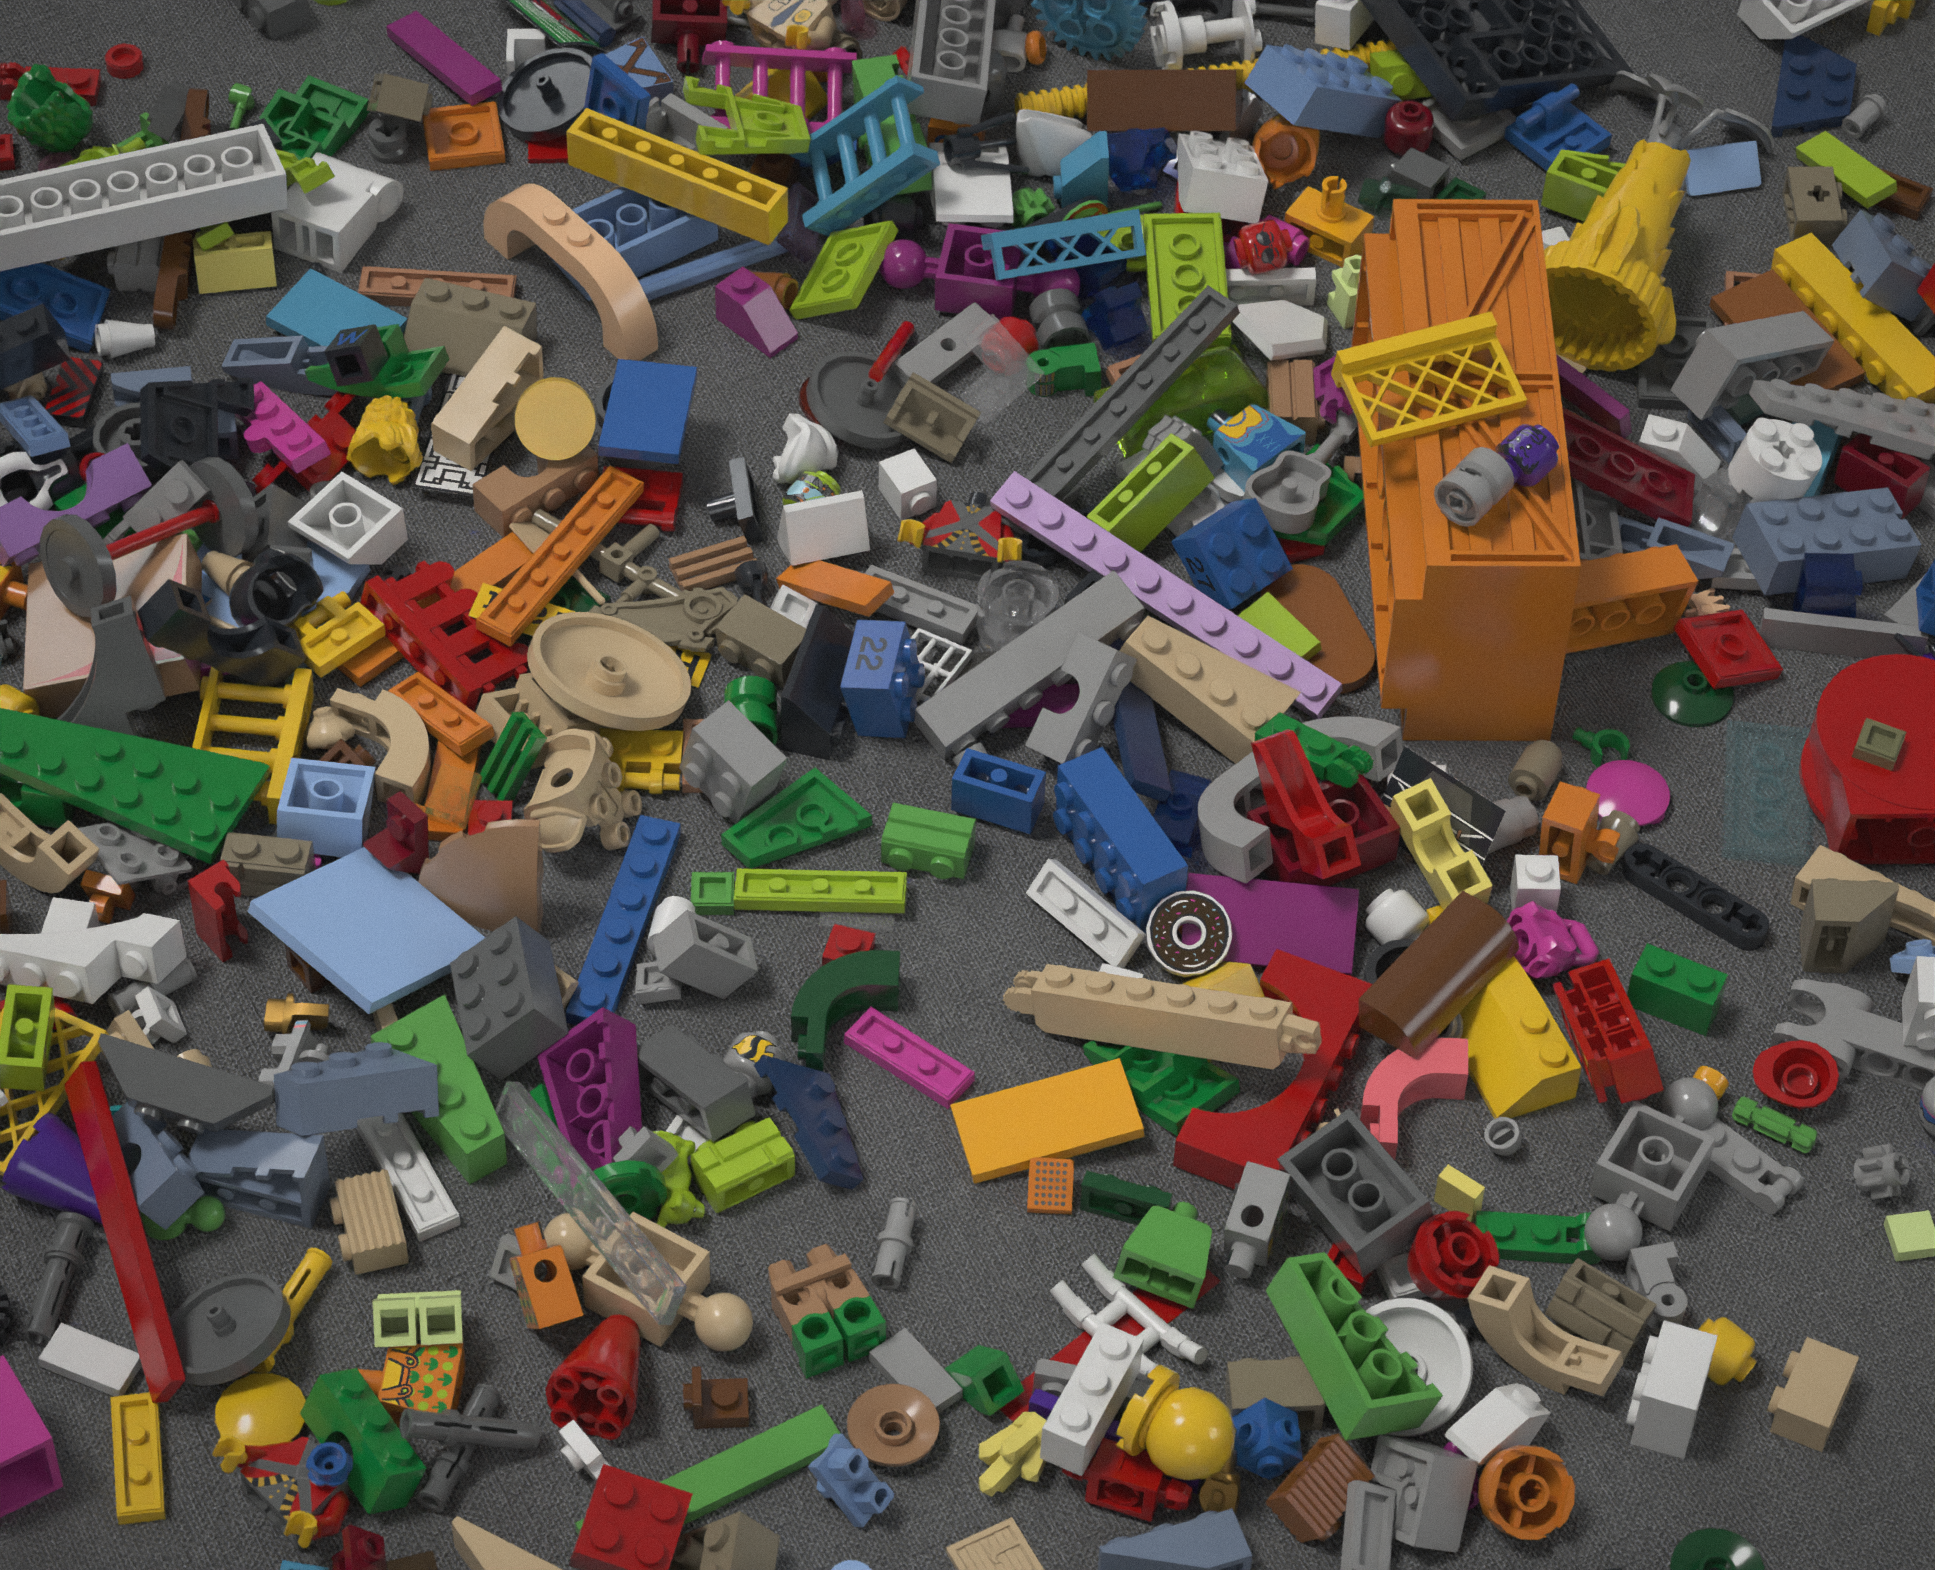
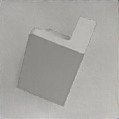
(1430, 1489)

